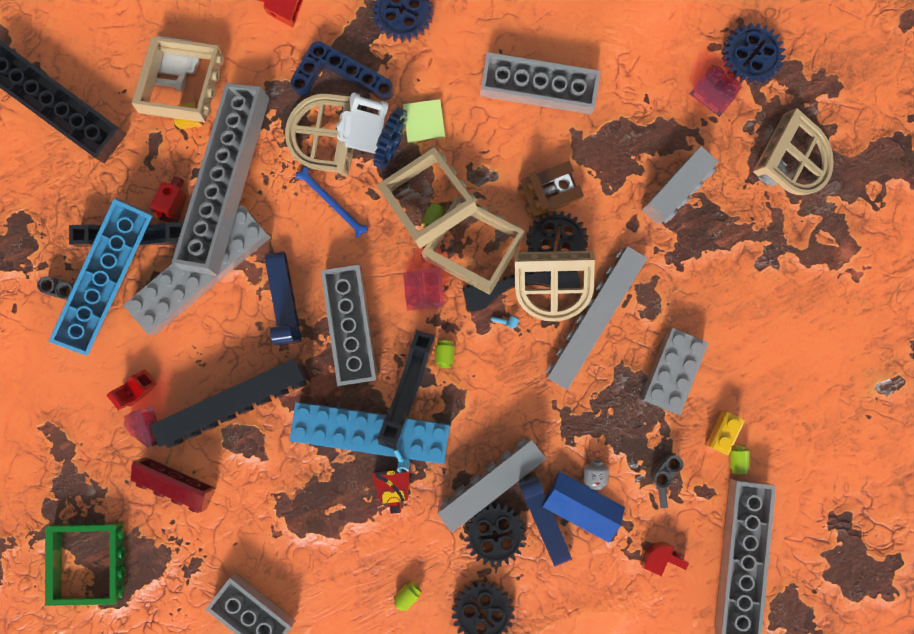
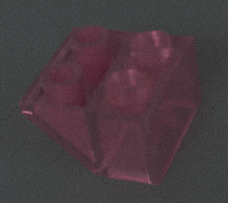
(716, 90)
(423, 289)

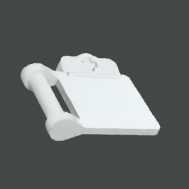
(176, 66)
(360, 128)

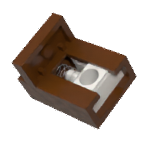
(535, 196)

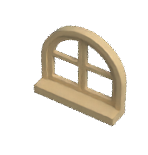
(780, 143)
(343, 154)
(554, 262)

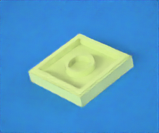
(424, 121)

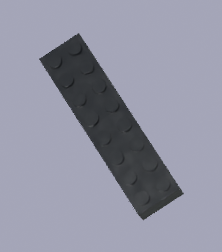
(58, 105)
(228, 403)

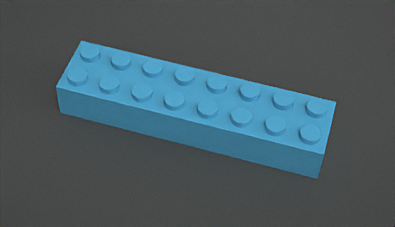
(100, 276)
(360, 429)

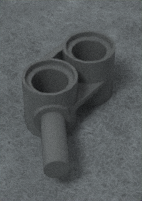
(58, 287)
(669, 473)

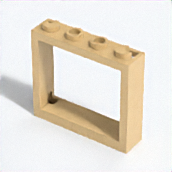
(150, 69)
(445, 222)
(464, 274)

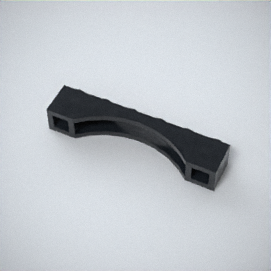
(154, 235)
(478, 300)
(402, 404)

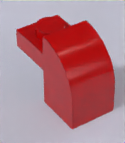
(132, 391)
(658, 555)

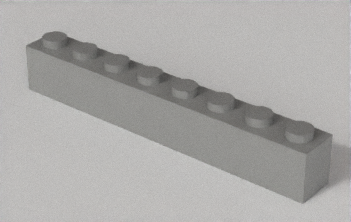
(596, 317)

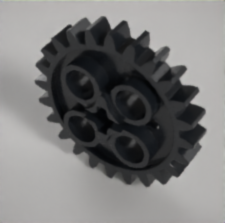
(539, 237)
(498, 552)
(497, 602)

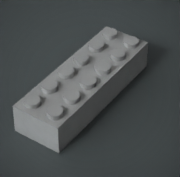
(540, 83)
(349, 325)
(490, 484)

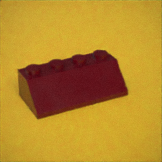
(172, 484)

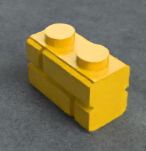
(725, 432)

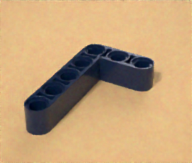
(340, 69)
(283, 300)
(544, 519)

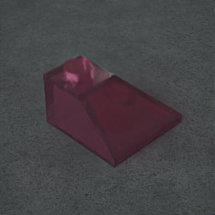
(138, 426)

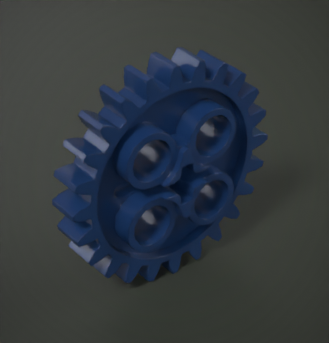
(397, 26)
(739, 43)
(390, 138)

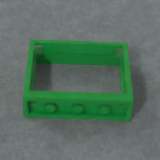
(53, 563)

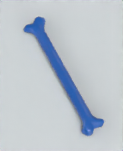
(304, 175)

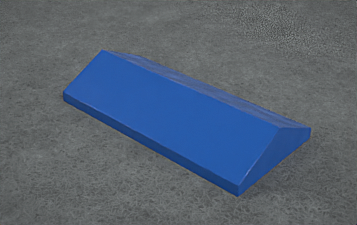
(584, 507)

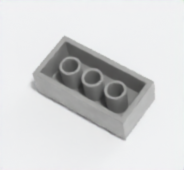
(681, 185)
(674, 371)
(248, 610)

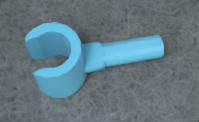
(512, 321)
(402, 462)

